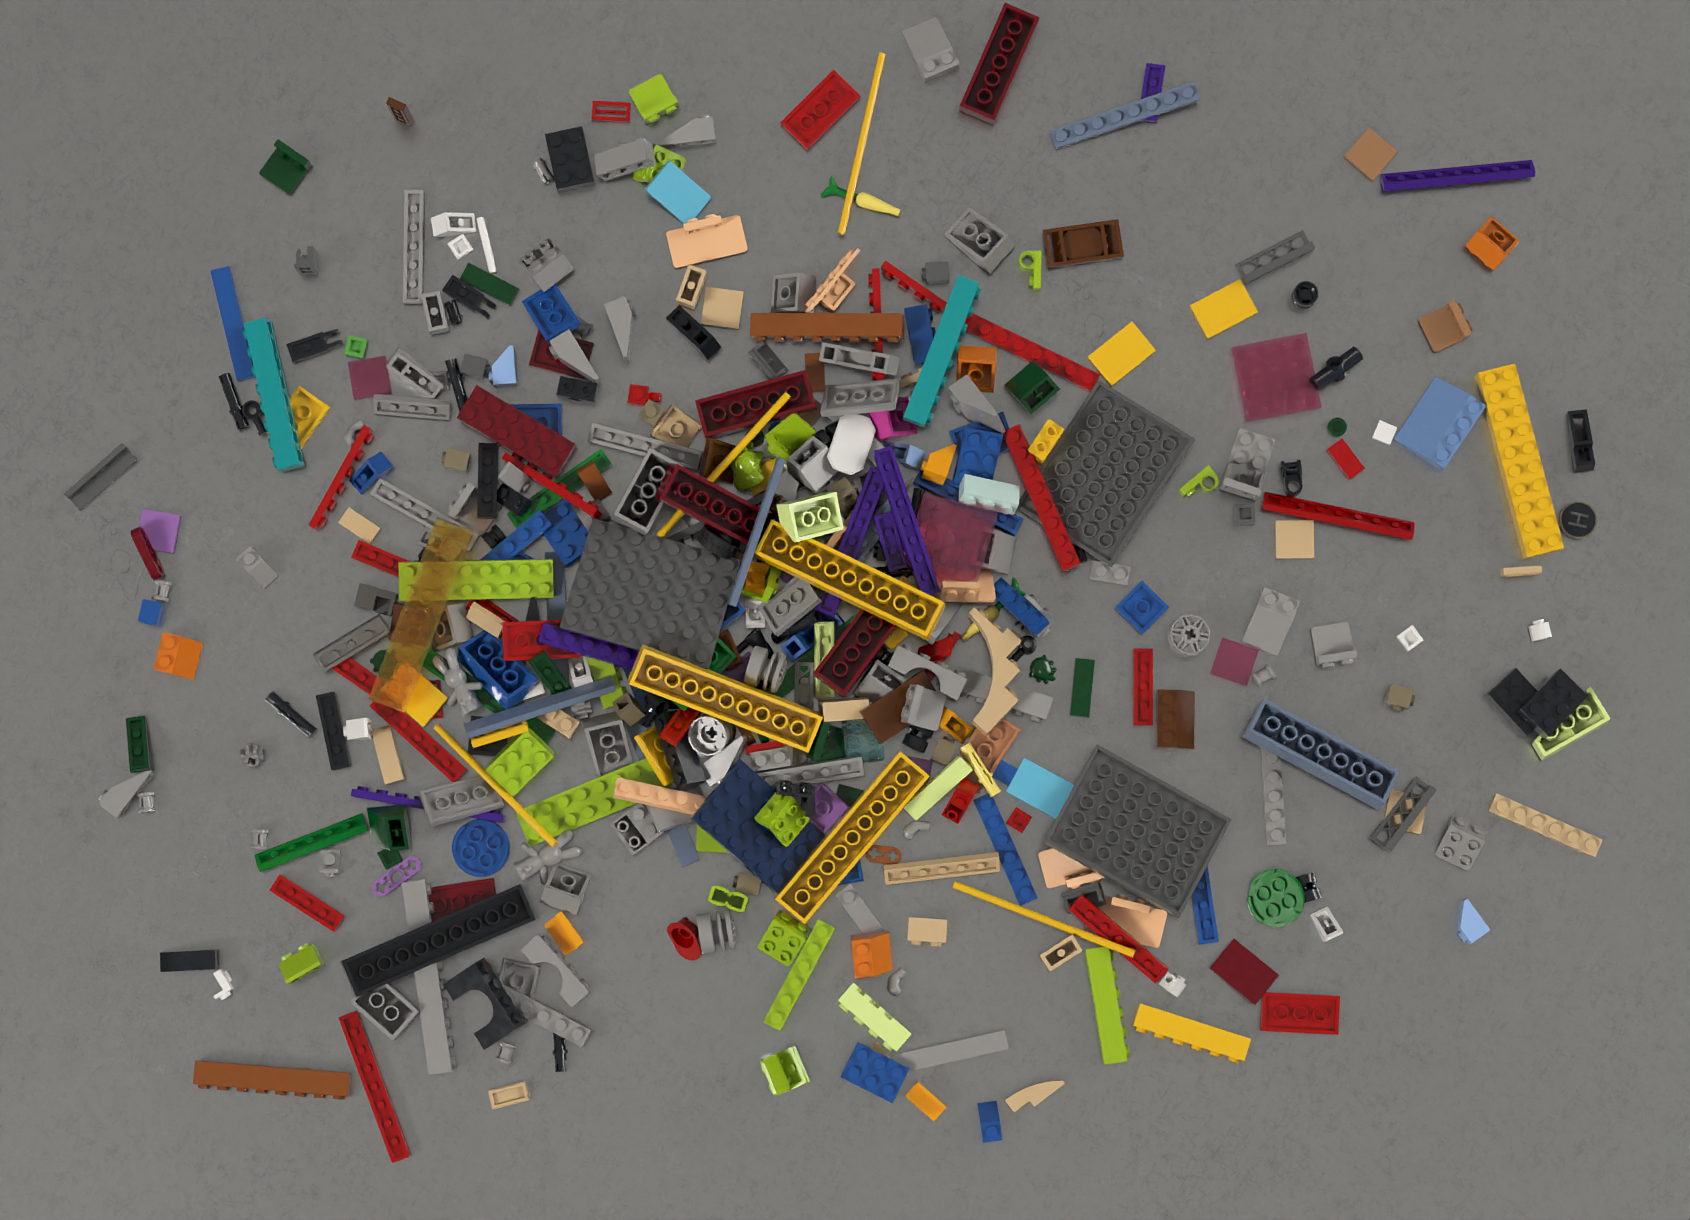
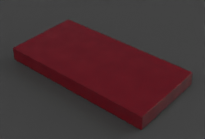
(457, 896)

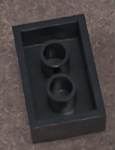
(570, 159)
(1509, 696)
(1552, 703)

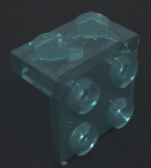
(861, 741)

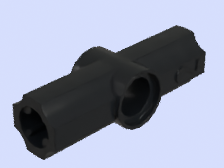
(1336, 368)

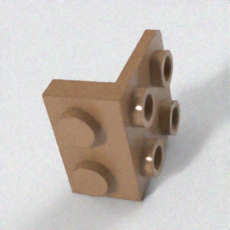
(1445, 326)

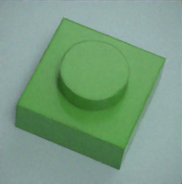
(356, 346)

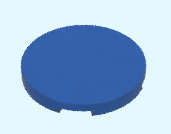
(480, 848)

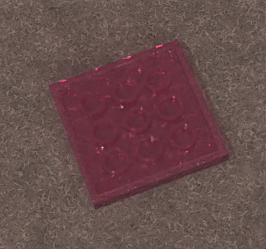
(1275, 377)
(955, 537)

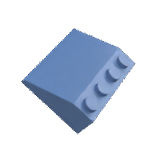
(1439, 423)

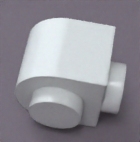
(1540, 630)
(1173, 984)

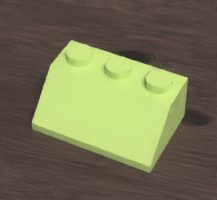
(811, 516)

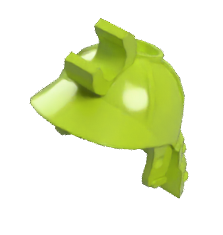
(747, 468)

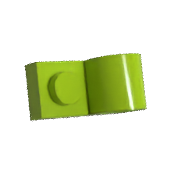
(1035, 267)
(1190, 487)

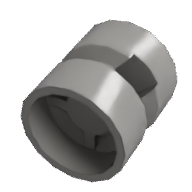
(586, 519)

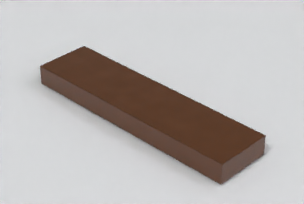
(400, 111)

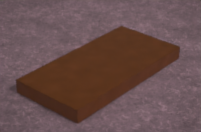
(885, 713)

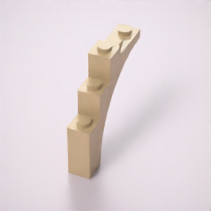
(1001, 646)

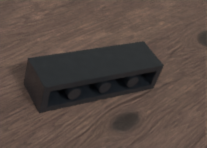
(682, 759)

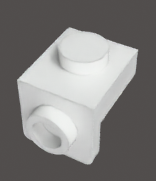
(754, 617)
(224, 980)

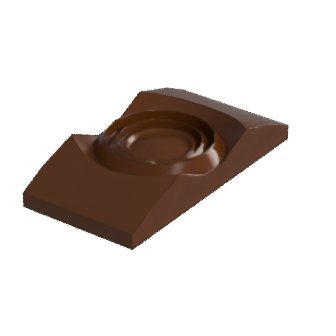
(1083, 243)

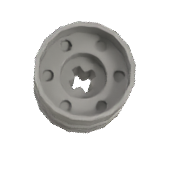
(1178, 639)
(765, 669)
(705, 740)
(716, 931)

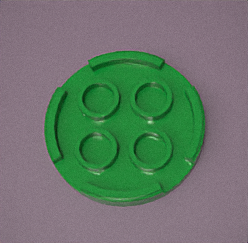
(1276, 897)

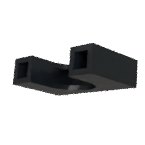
(505, 1015)

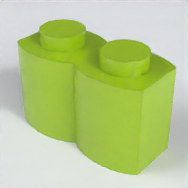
(733, 900)

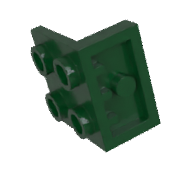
(285, 167)
(827, 743)

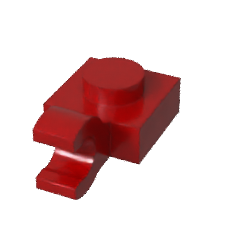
(640, 395)

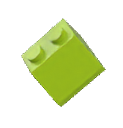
(300, 964)

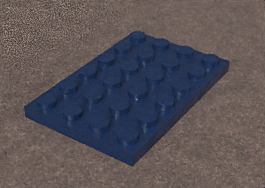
(730, 821)

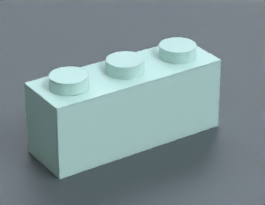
(989, 494)

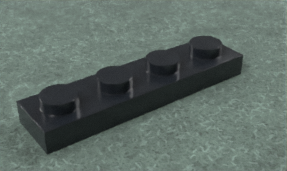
(487, 481)
(333, 731)

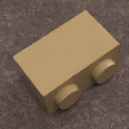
(691, 287)
(561, 722)
(927, 930)
(1060, 953)

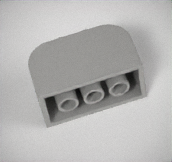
(638, 506)

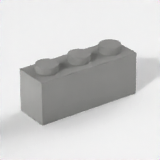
(624, 159)

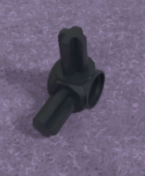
(655, 706)

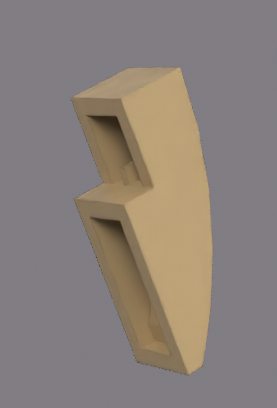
(387, 755)
(1034, 1093)

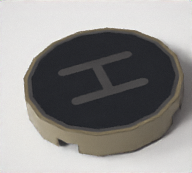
(1578, 520)

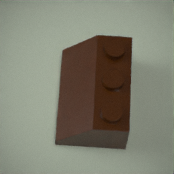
(1175, 719)

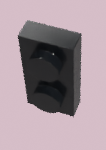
(512, 500)

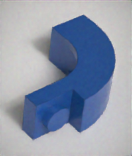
(804, 640)

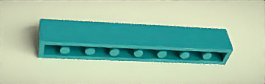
(941, 351)
(273, 394)

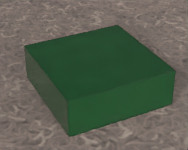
(390, 858)

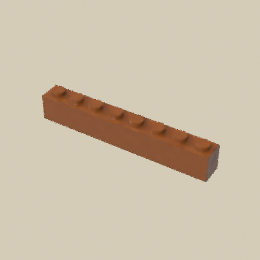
(827, 326)
(272, 1078)

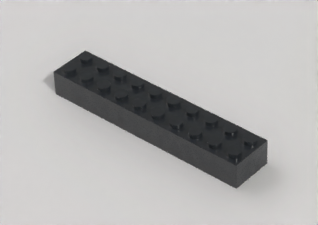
(437, 940)

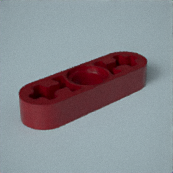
(147, 553)

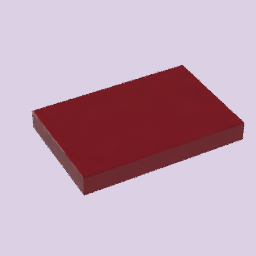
(543, 359)
(1244, 971)

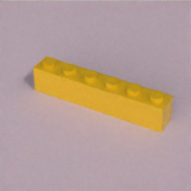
(1191, 1032)

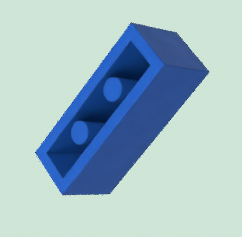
(919, 331)

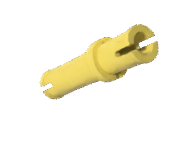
(981, 771)

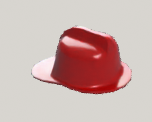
(684, 937)

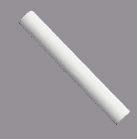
(486, 245)

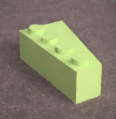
(1582, 721)
(875, 1017)

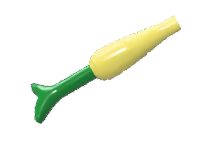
(862, 199)
(992, 613)

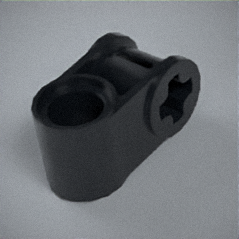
(1291, 473)

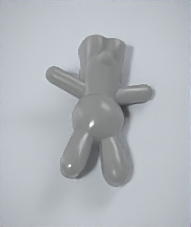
(457, 680)
(545, 857)

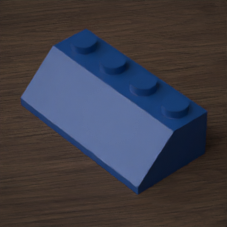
(504, 680)

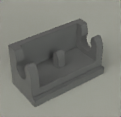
(307, 263)
(767, 361)
(1092, 891)

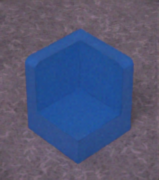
(151, 612)

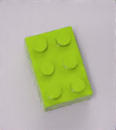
(519, 761)

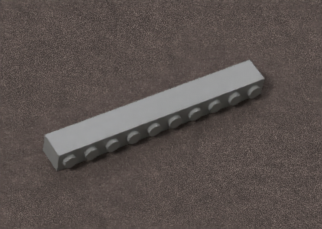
(429, 985)

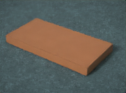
(991, 747)

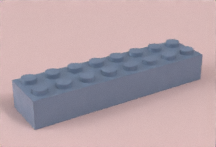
(1321, 754)

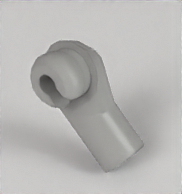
(351, 431)
(915, 825)
(893, 981)

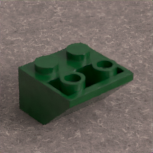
(1032, 387)
(390, 827)

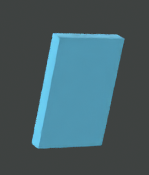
(677, 192)
(1040, 788)

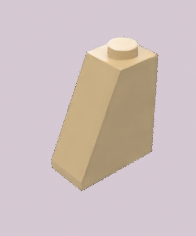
(842, 708)

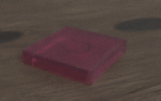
(369, 377)
(1234, 661)

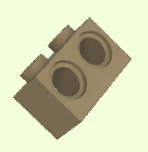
(847, 495)

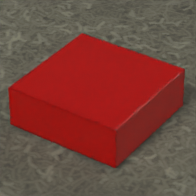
(1018, 820)

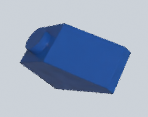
(370, 472)
(989, 1121)

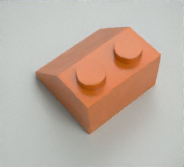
(1492, 243)
(978, 364)
(178, 656)
(871, 954)

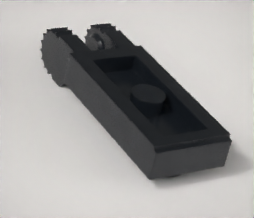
(467, 295)
(312, 345)

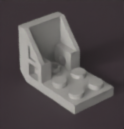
(1247, 464)

